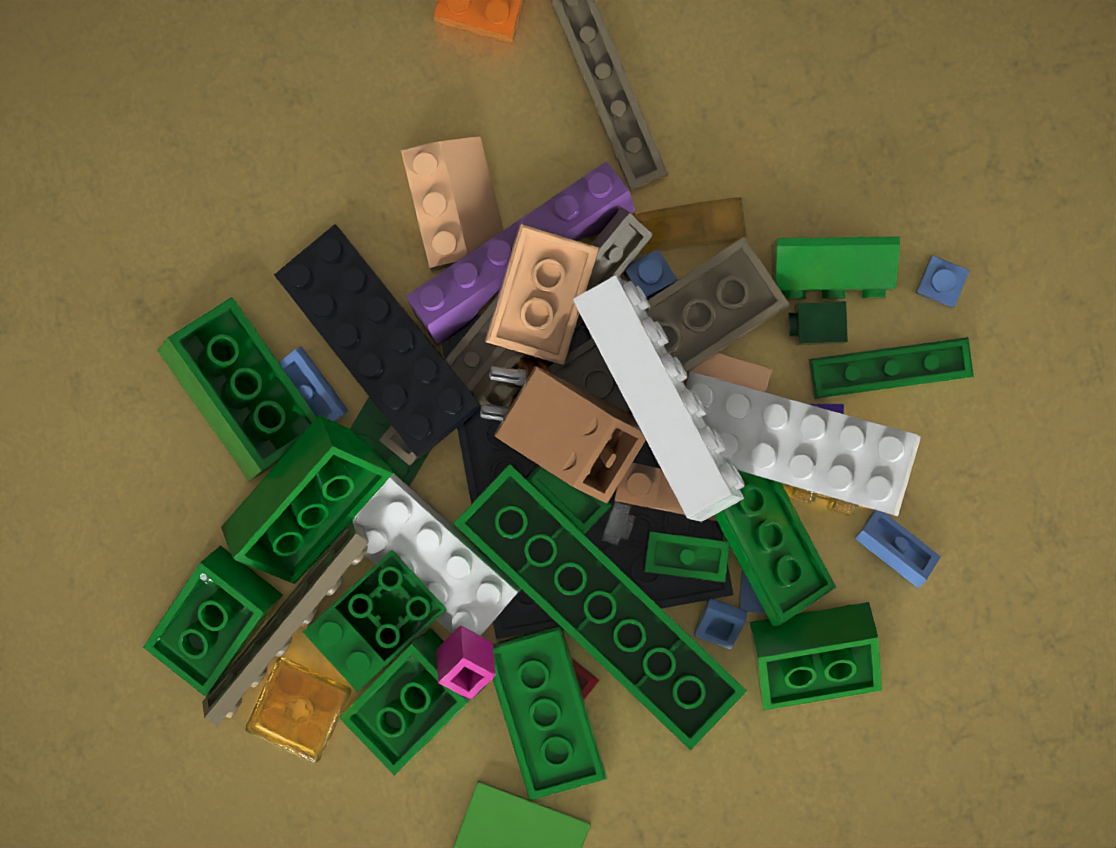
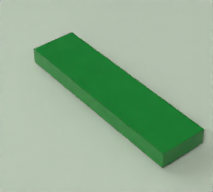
(891, 368)

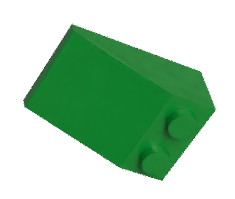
(212, 620)
(405, 706)

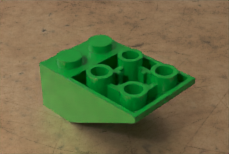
(374, 620)

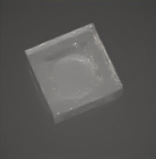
(618, 524)

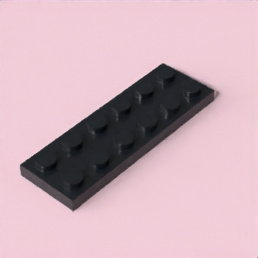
(377, 341)

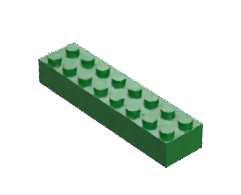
(600, 607)

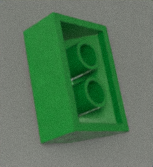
(835, 266)
(817, 656)

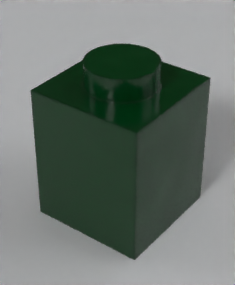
(819, 323)

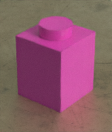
(465, 662)

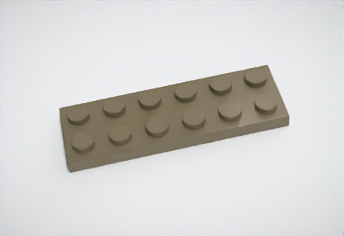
(697, 314)

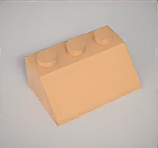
(452, 198)

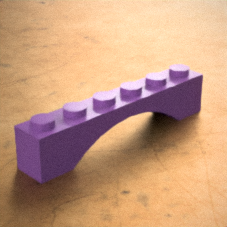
(462, 289)

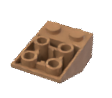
(572, 434)

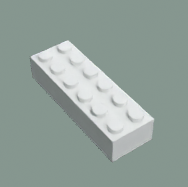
(658, 398)

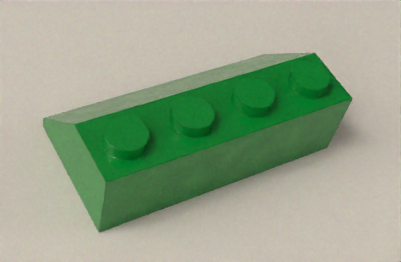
(238, 387)
(305, 501)

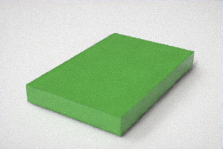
(511, 821)

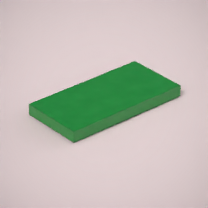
(774, 549)
(546, 713)

